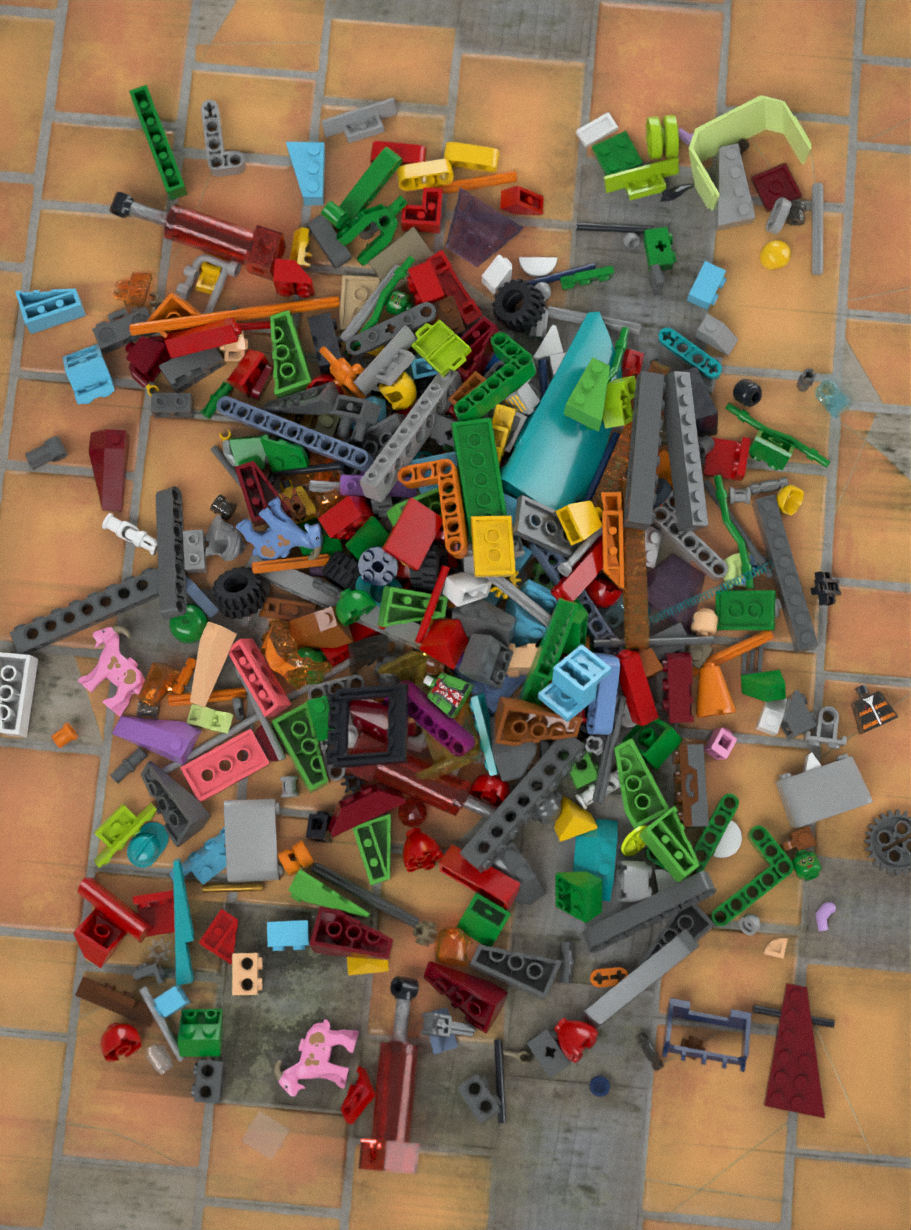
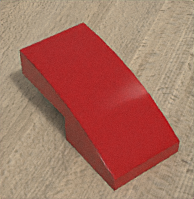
(632, 363)

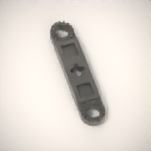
(377, 335)

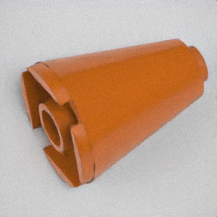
(713, 693)

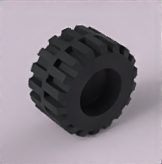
(510, 296)
(342, 571)
(428, 572)
(239, 593)

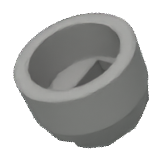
(635, 241)

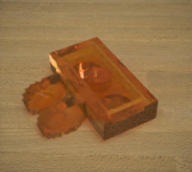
(133, 291)

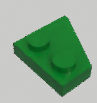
(284, 455)

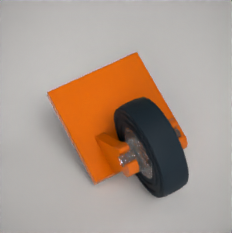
(664, 483)

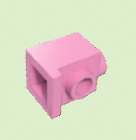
(726, 741)

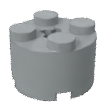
(633, 881)

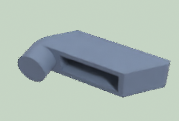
(200, 598)

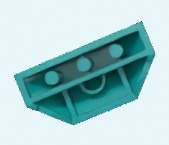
(597, 854)

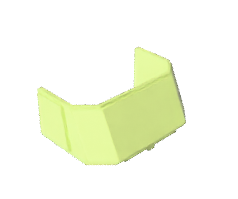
(742, 123)

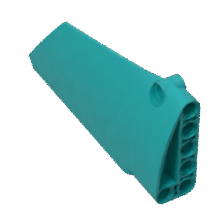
(554, 452)

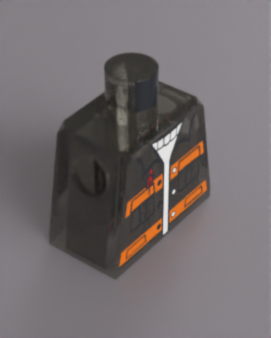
(871, 710)

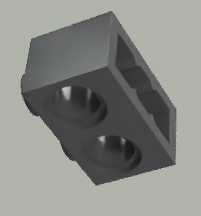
(172, 405)
(215, 1081)
(475, 1101)

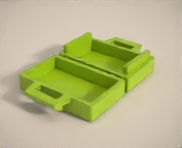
(441, 347)

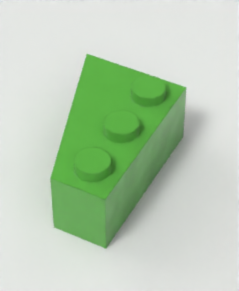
(588, 397)
(670, 845)
(375, 848)

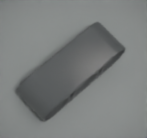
(326, 239)

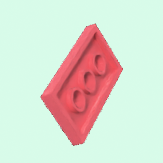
(223, 779)

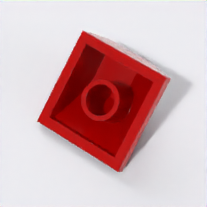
(98, 937)

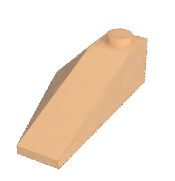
(212, 653)

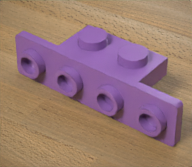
(351, 486)

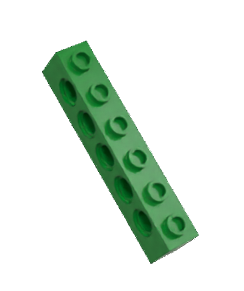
(158, 142)

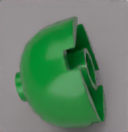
(353, 605)
(190, 626)

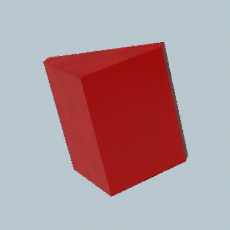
(248, 371)
(445, 641)

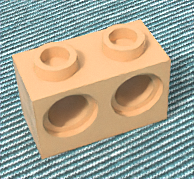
(239, 974)

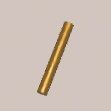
(247, 887)

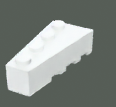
(16, 692)

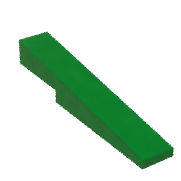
(549, 651)

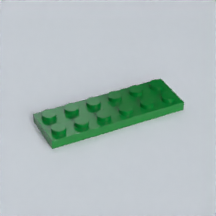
(478, 469)

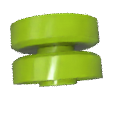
(662, 137)

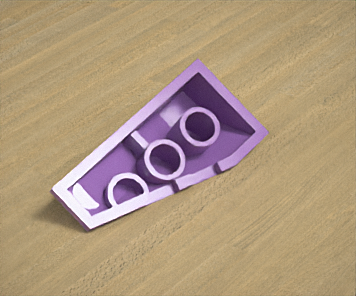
(163, 737)

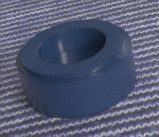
(599, 1086)

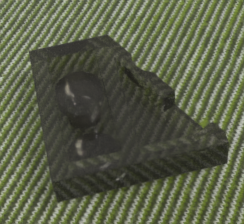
(366, 652)

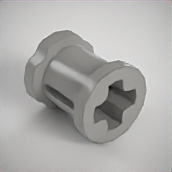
(739, 495)
(289, 786)

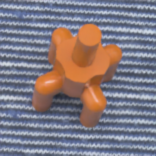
(344, 373)

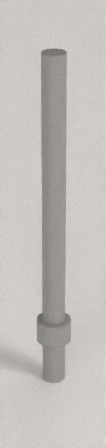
(265, 723)

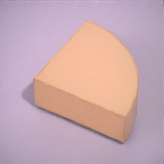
(776, 948)

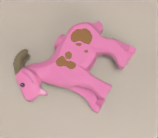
(116, 668)
(315, 1057)

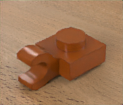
(800, 840)

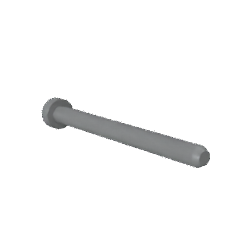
(565, 568)

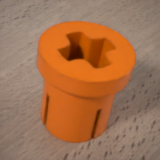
(64, 735)

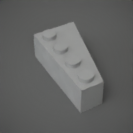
(734, 203)

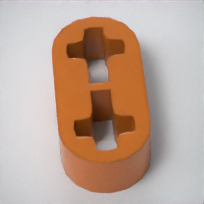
(607, 972)

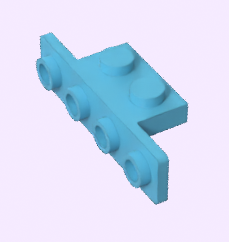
(207, 860)

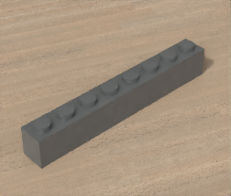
(644, 451)
(684, 452)
(786, 575)

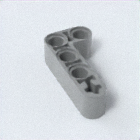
(216, 138)

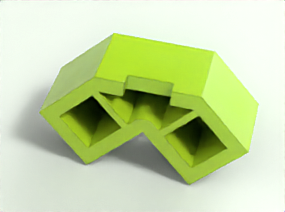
(617, 402)

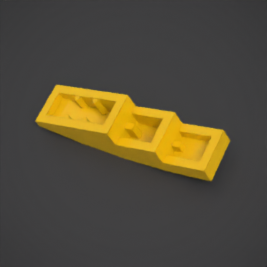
(502, 425)

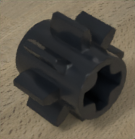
(347, 784)

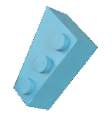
(309, 168)
(49, 308)

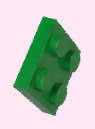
(617, 154)

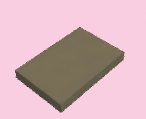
(397, 252)

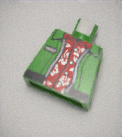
(448, 692)

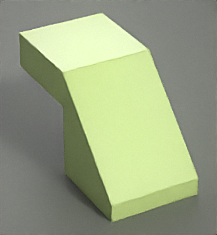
(209, 719)

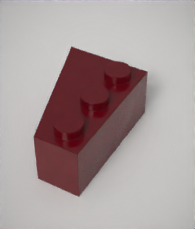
(678, 687)

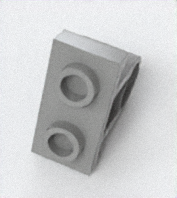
(825, 731)

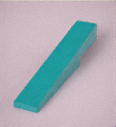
(183, 927)

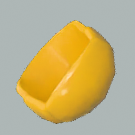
(775, 255)
(789, 499)

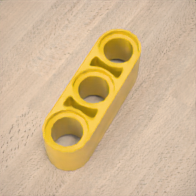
(472, 156)
(425, 175)

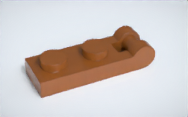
(286, 609)

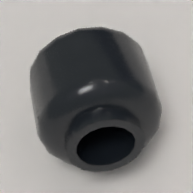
(747, 393)

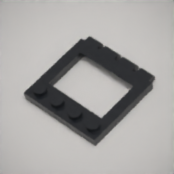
(339, 720)

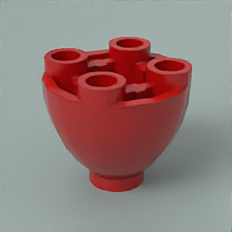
(420, 851)
(575, 1037)

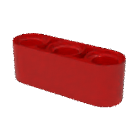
(408, 152)

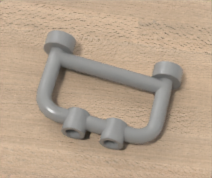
(192, 272)

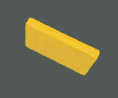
(492, 546)

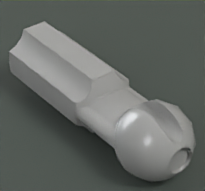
(539, 332)

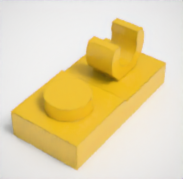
(299, 243)

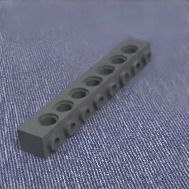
(81, 622)
(511, 805)

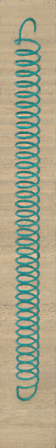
(711, 592)

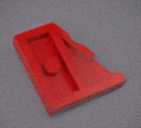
(221, 936)
(357, 1097)

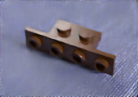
(114, 1000)

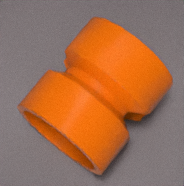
(302, 854)

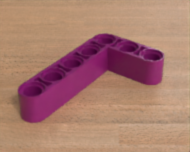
(437, 722)

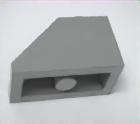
(716, 335)

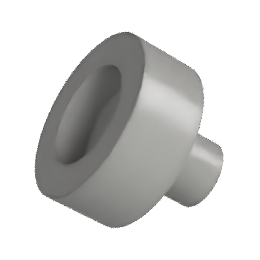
(749, 924)

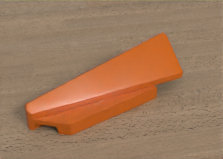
(613, 537)

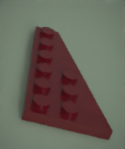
(794, 1066)

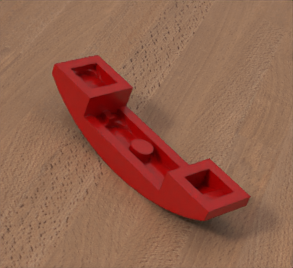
(452, 286)

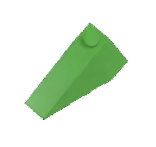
(313, 891)

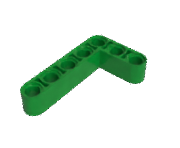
(364, 190)
(501, 384)
(714, 829)
(756, 882)

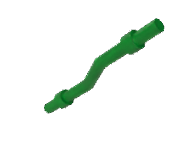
(400, 273)
(620, 346)
(811, 454)
(721, 495)

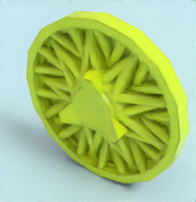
(633, 842)

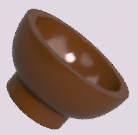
(435, 667)

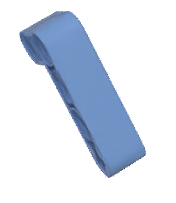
(602, 709)

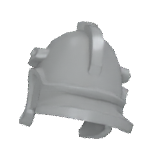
(224, 540)

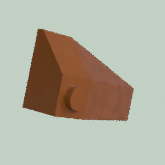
(320, 630)
(528, 722)

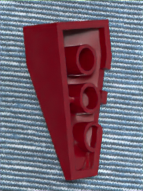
(109, 463)
(347, 937)
(474, 996)

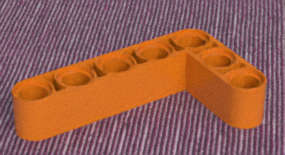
(446, 499)

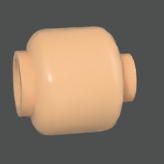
(704, 623)

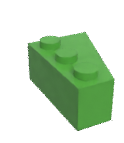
(407, 606)

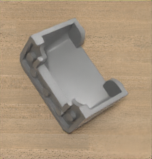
(823, 791)
(251, 840)

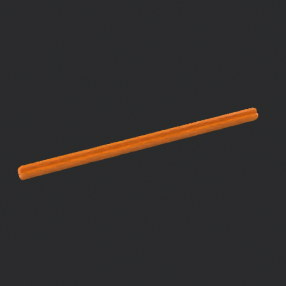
(238, 314)

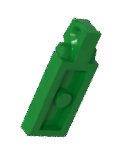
(586, 277)

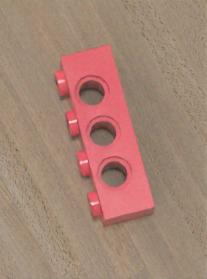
(259, 677)

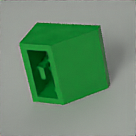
(578, 630)
(578, 894)
(483, 920)
(200, 1032)

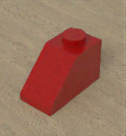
(521, 201)

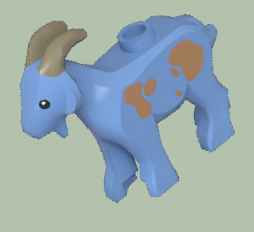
(281, 535)

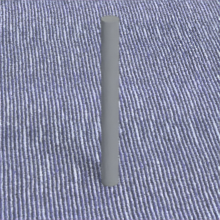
(161, 1022)

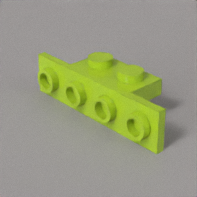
(642, 180)
(119, 829)

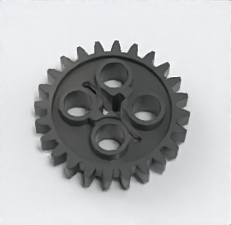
(888, 826)

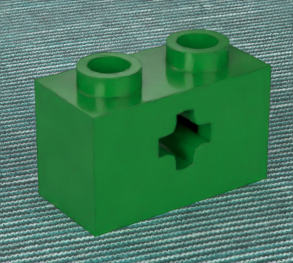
(659, 238)

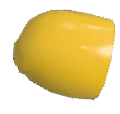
(401, 393)

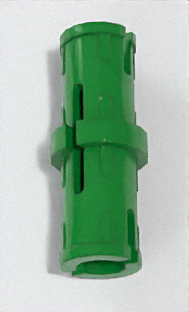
(211, 407)

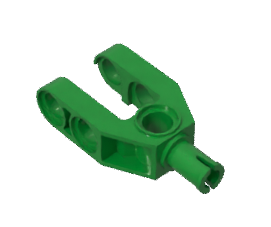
(363, 219)

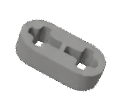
(778, 215)

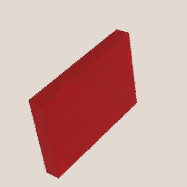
(413, 534)

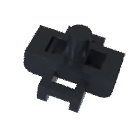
(825, 588)

